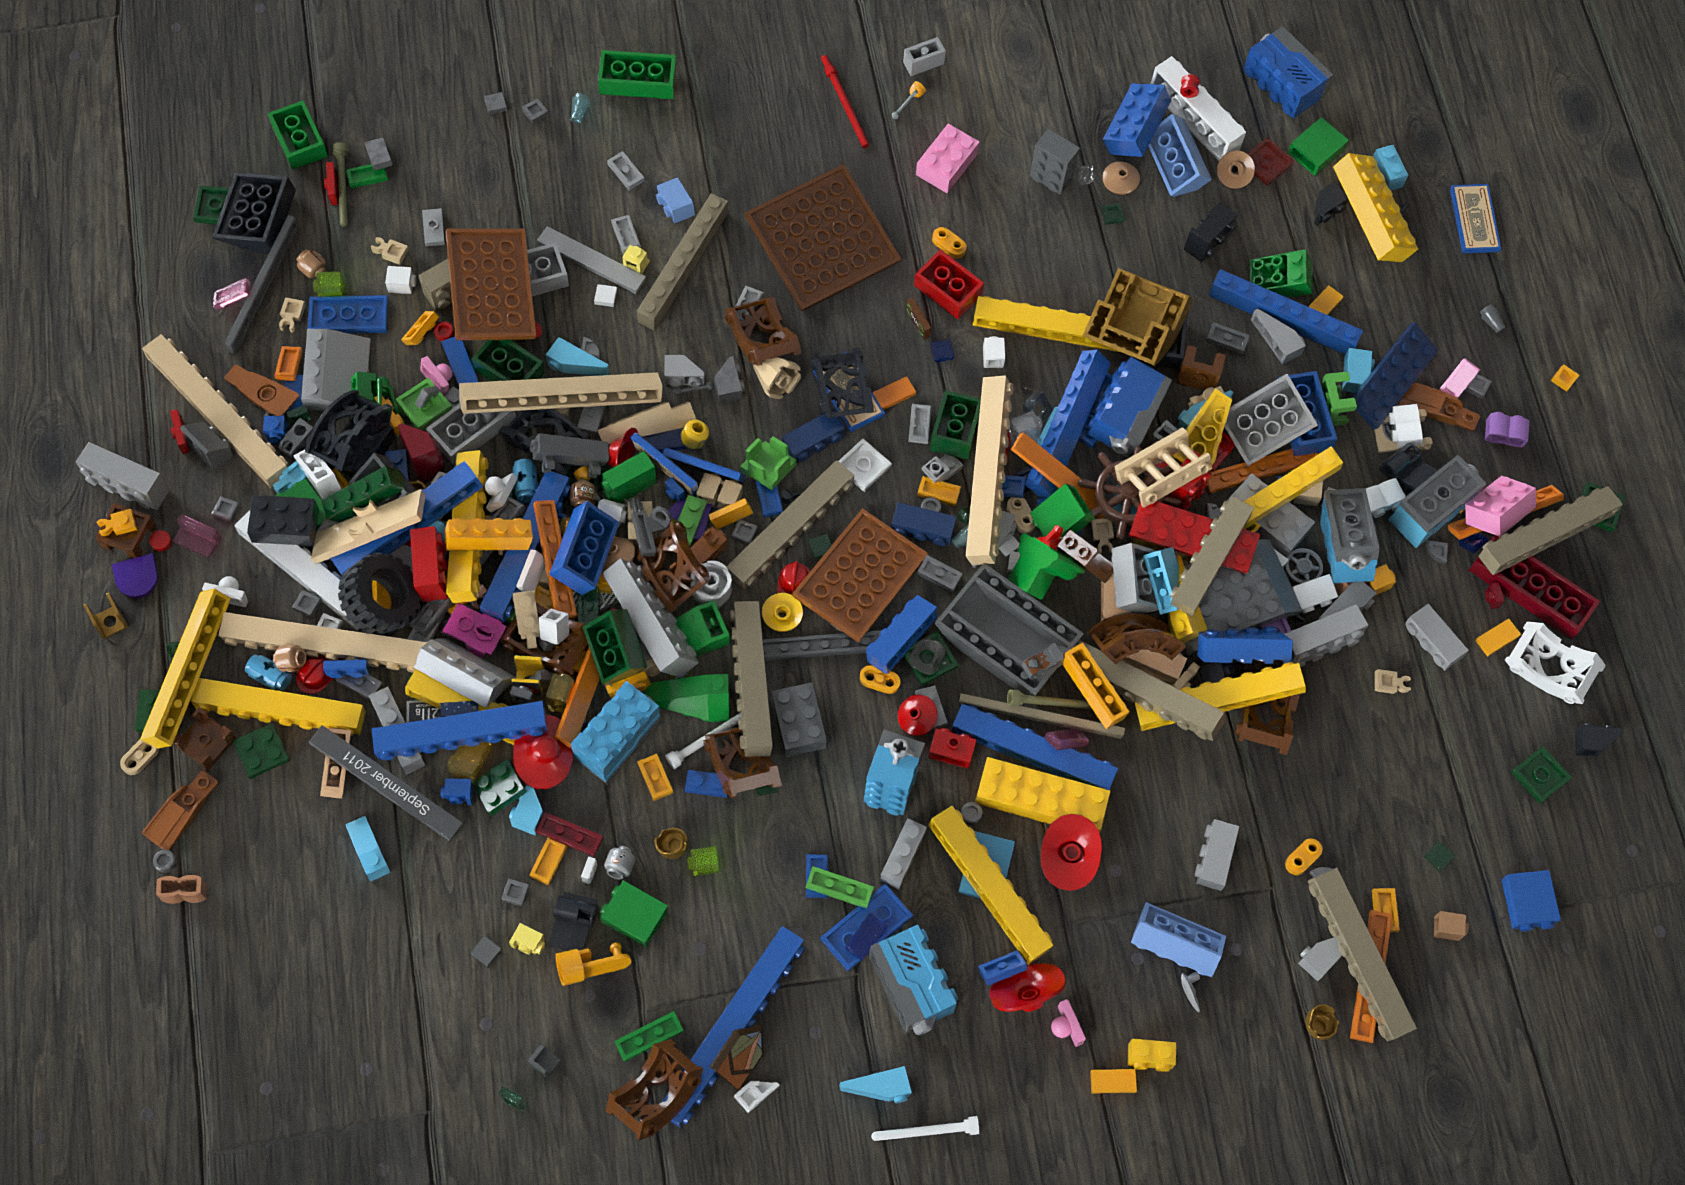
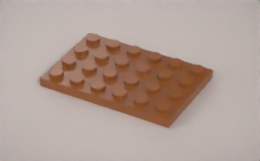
(490, 284)
(860, 575)

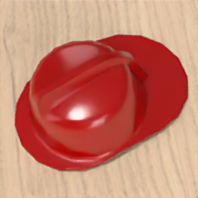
(621, 449)
(791, 577)
(312, 677)

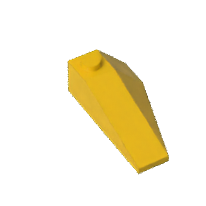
(1207, 427)
(1182, 624)

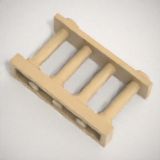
(1155, 454)

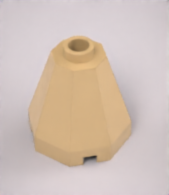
(778, 376)

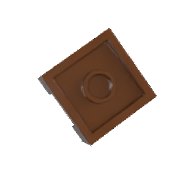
(1198, 374)
(128, 541)
(204, 740)

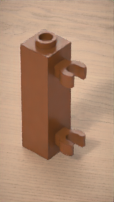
(705, 549)

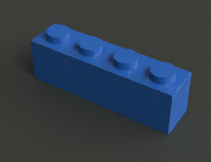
(901, 634)

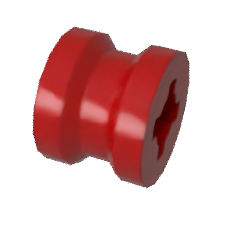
(1189, 86)

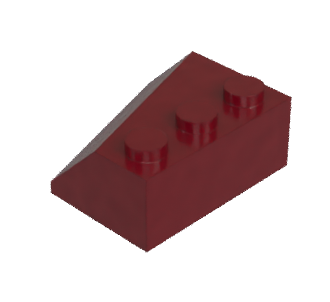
(422, 452)

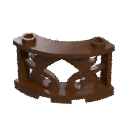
(784, 339)
(673, 540)
(1133, 632)
(575, 645)
(1275, 738)
(734, 781)
(657, 1115)

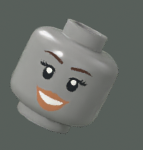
(619, 862)

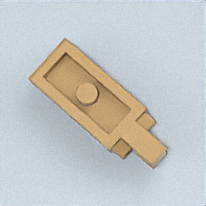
(527, 617)

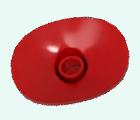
(542, 759)
(1071, 852)
(1028, 989)

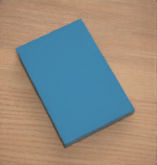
(999, 850)

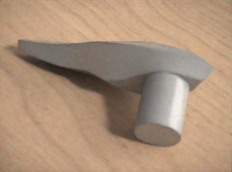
(1189, 989)

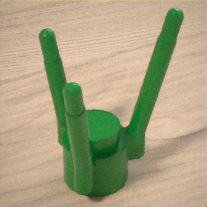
(381, 388)

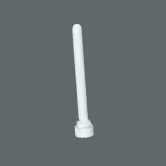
(675, 758)
(969, 1126)

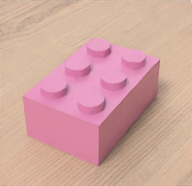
(947, 158)
(1500, 505)

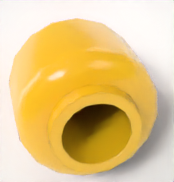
(694, 434)

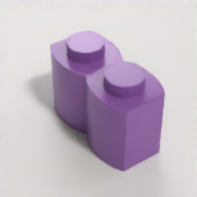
(1507, 429)

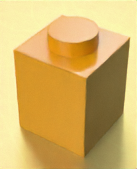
(1383, 580)

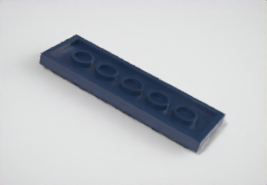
(1394, 375)

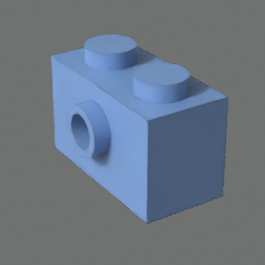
(675, 200)

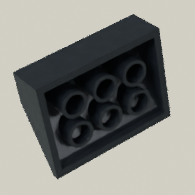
(254, 211)

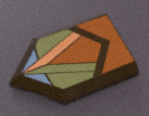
(739, 1055)

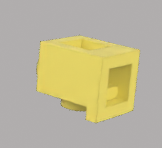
(636, 256)
(527, 940)

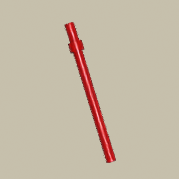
(831, 73)

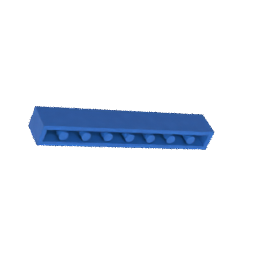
(1297, 316)
(1071, 416)
(439, 499)
(499, 599)
(459, 730)
(1032, 748)

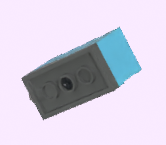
(1437, 500)

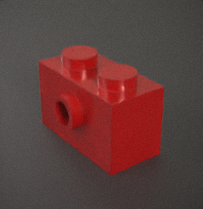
(952, 748)

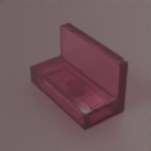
(196, 536)

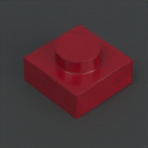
(1494, 595)

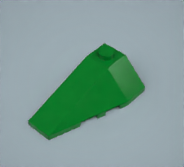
(695, 696)

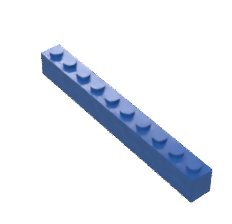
(742, 1010)

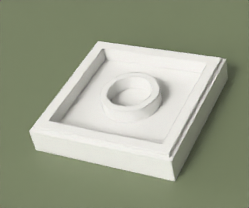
(865, 464)

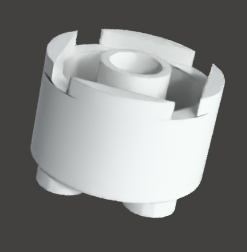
(719, 590)

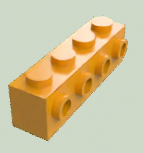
(488, 534)
(1094, 686)

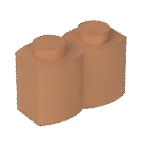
(187, 888)

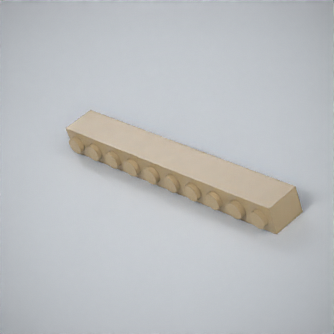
(560, 392)
(215, 410)
(989, 470)
(320, 641)

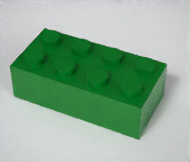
(637, 74)

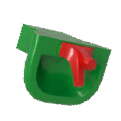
(1041, 562)

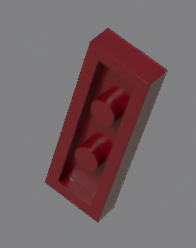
(569, 834)

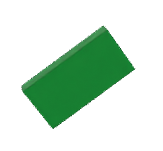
(365, 176)

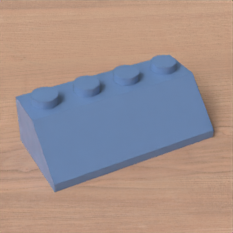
(1178, 157)
(1178, 940)

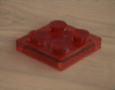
(1269, 161)

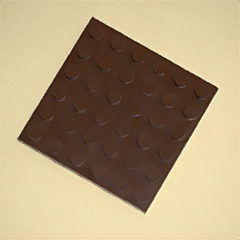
(822, 237)

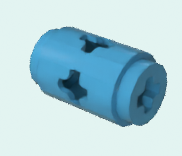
(527, 480)
(261, 670)

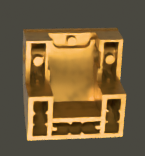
(1138, 317)

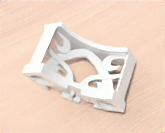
(1580, 658)

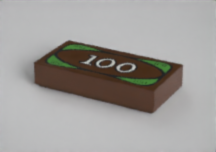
(918, 318)

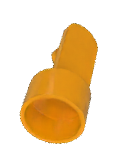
(577, 965)

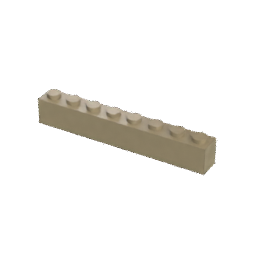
(682, 262)
(790, 525)
(1549, 530)
(751, 679)
(1160, 697)
(1362, 955)

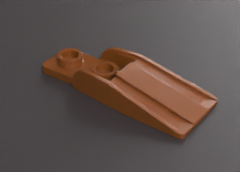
(262, 391)
(1440, 406)
(179, 811)

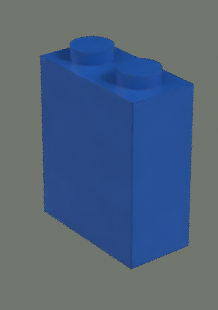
(1531, 900)

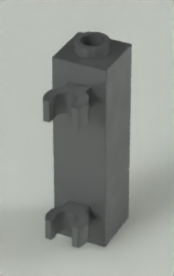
(570, 451)

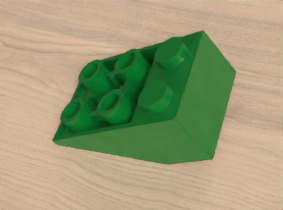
(1283, 273)
(704, 628)

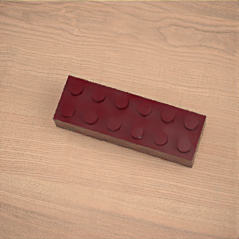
(1542, 593)

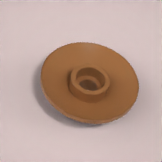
(1245, 169)
(1121, 184)
(619, 548)

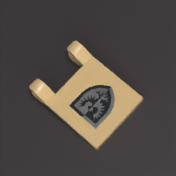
(1384, 436)

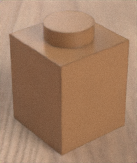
(1450, 926)

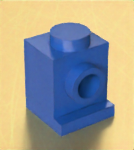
(275, 429)
(458, 791)

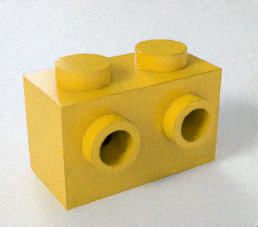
(1151, 1054)

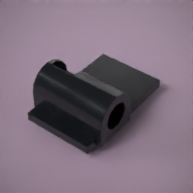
(1407, 467)
(573, 921)

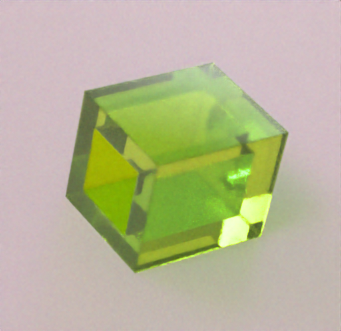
(329, 284)
(703, 861)

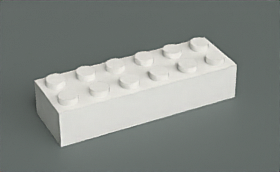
(1202, 113)

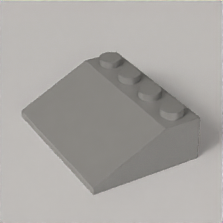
(330, 364)
(1268, 419)
(462, 671)

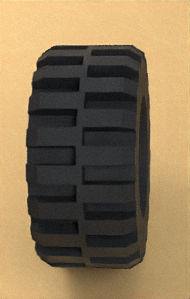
(362, 607)

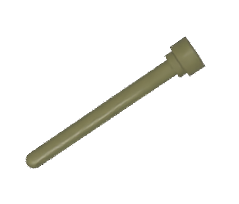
(340, 151)
(1017, 698)

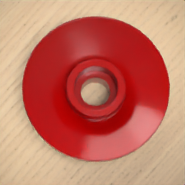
(925, 719)

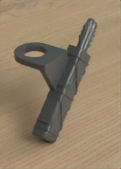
(646, 525)

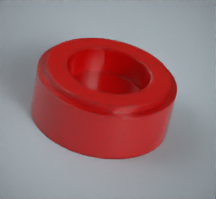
(443, 331)
(160, 540)

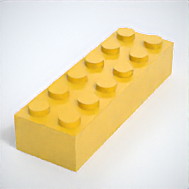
(1375, 207)
(1038, 794)

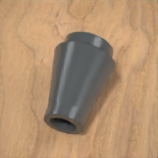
(1493, 318)

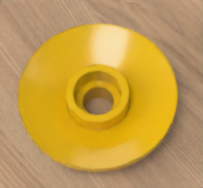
(779, 604)

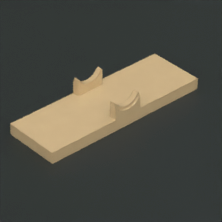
(368, 525)

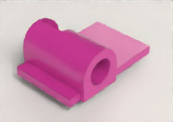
(467, 627)

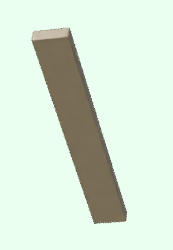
(1042, 716)

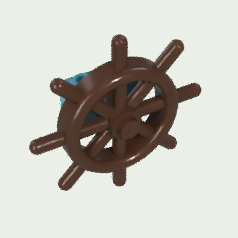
(1125, 503)

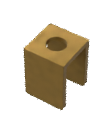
(99, 619)

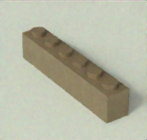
(1211, 556)

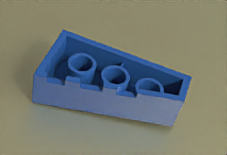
(1244, 645)

